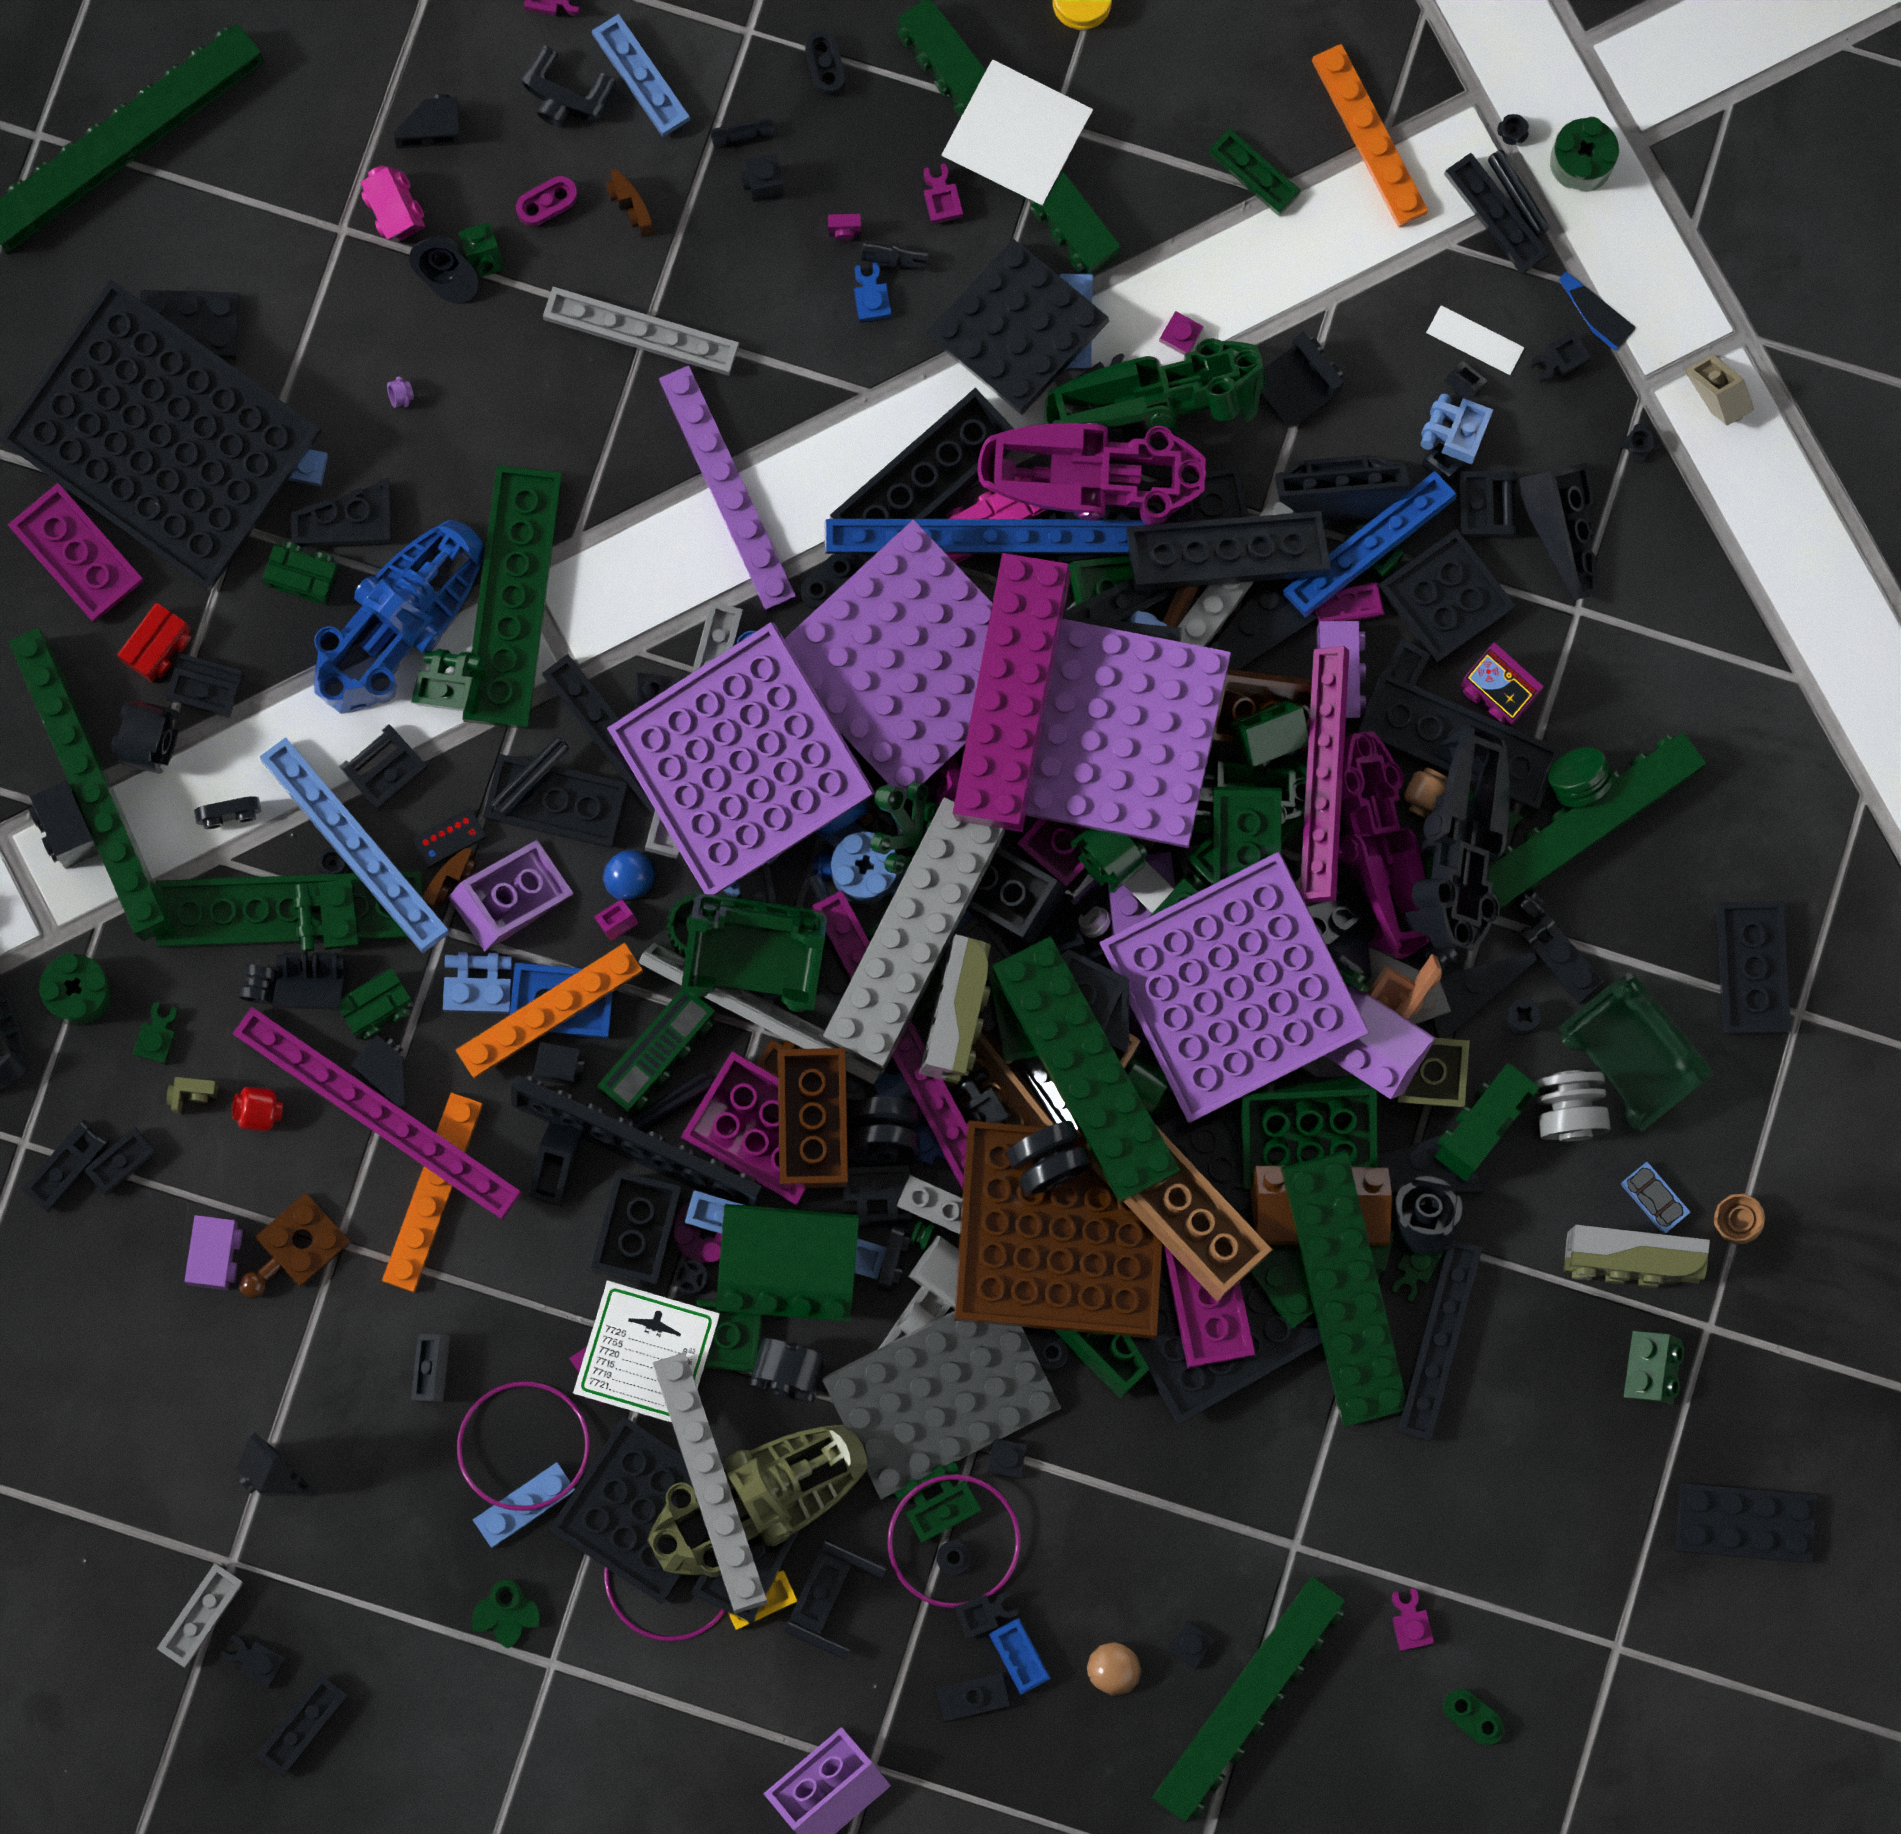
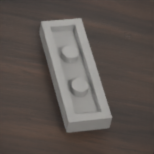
(200, 1615)

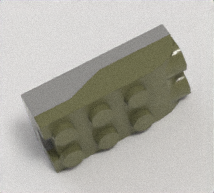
(956, 1010)
(1634, 1256)

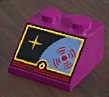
(1501, 686)

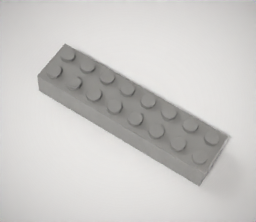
(912, 936)

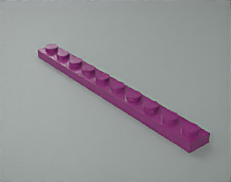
(928, 1092)
(377, 1113)

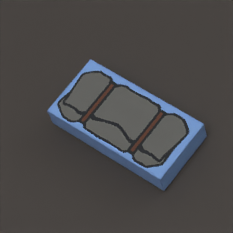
(1655, 1198)

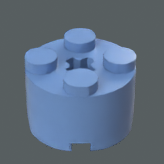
(858, 887)

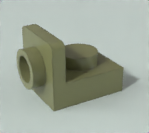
(195, 1089)

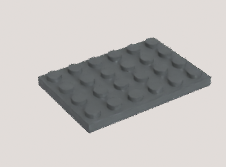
(939, 1397)

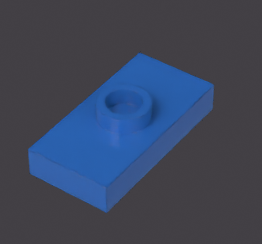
(1019, 1656)

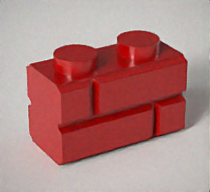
(155, 643)

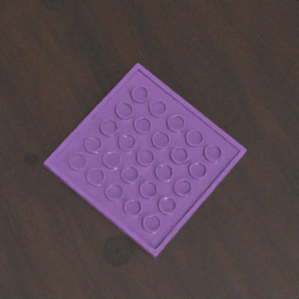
(899, 657)
(1127, 733)
(741, 760)
(1234, 987)

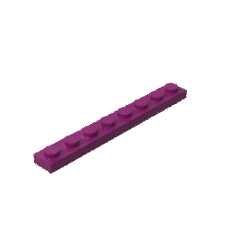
(1324, 774)

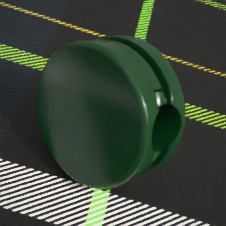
(1580, 777)

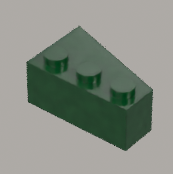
(1485, 1122)

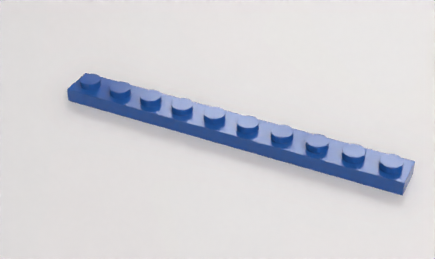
(985, 535)

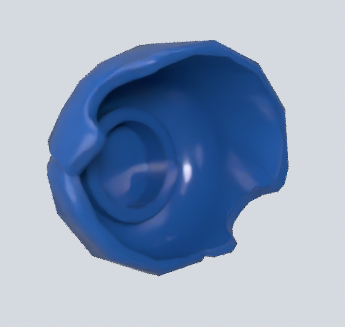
(629, 875)

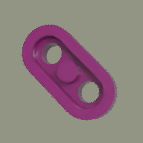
(544, 199)

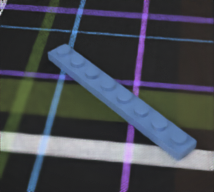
(354, 845)

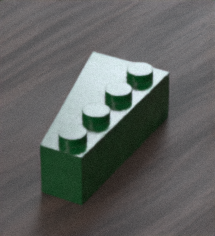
(1109, 1357)

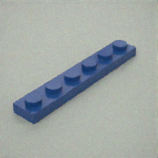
(1372, 543)

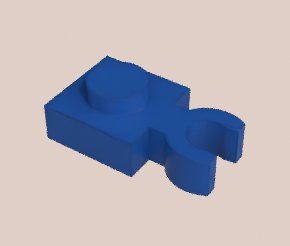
(871, 299)

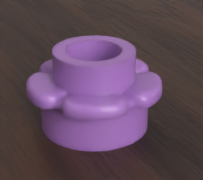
(400, 392)

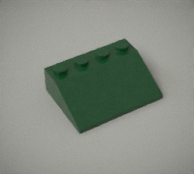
(1308, 1120)
(787, 1262)

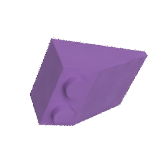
(509, 895)

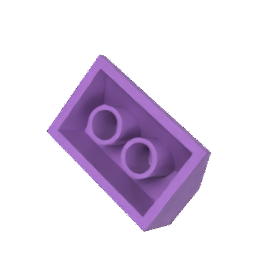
(1389, 1053)
(827, 1787)

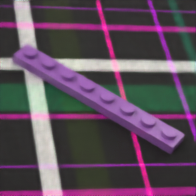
(727, 488)

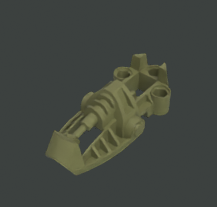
(766, 1493)

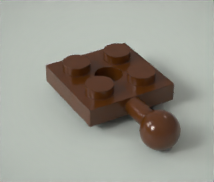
(296, 1262)

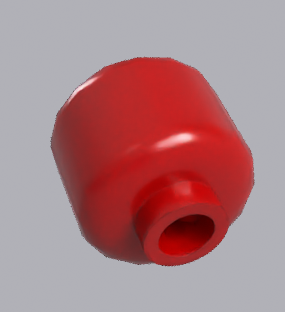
(256, 1109)

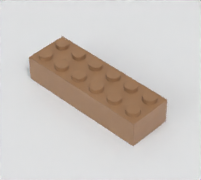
(1198, 1226)

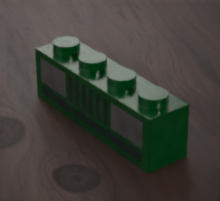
(656, 1051)

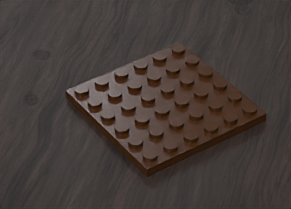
(1050, 1257)

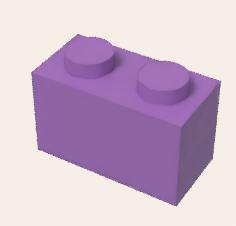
(212, 1253)

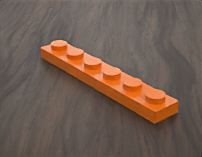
(1369, 135)
(549, 1011)
(430, 1199)

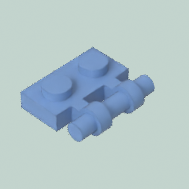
(1466, 431)
(477, 994)

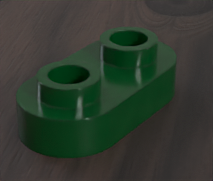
(1473, 1718)

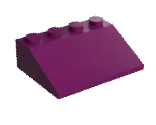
(742, 1124)

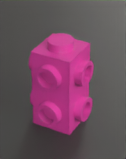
(391, 201)

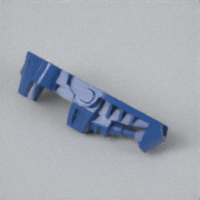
(404, 608)

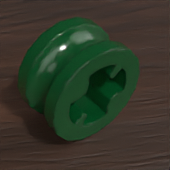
(922, 1234)

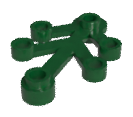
(892, 800)

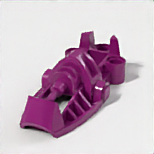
(1082, 470)
(1375, 846)

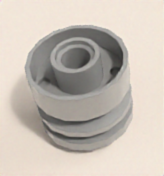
(1572, 1109)

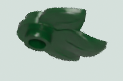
(505, 1619)

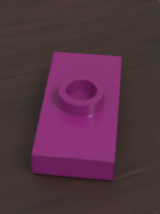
(1352, 604)

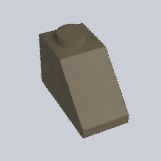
(1721, 389)

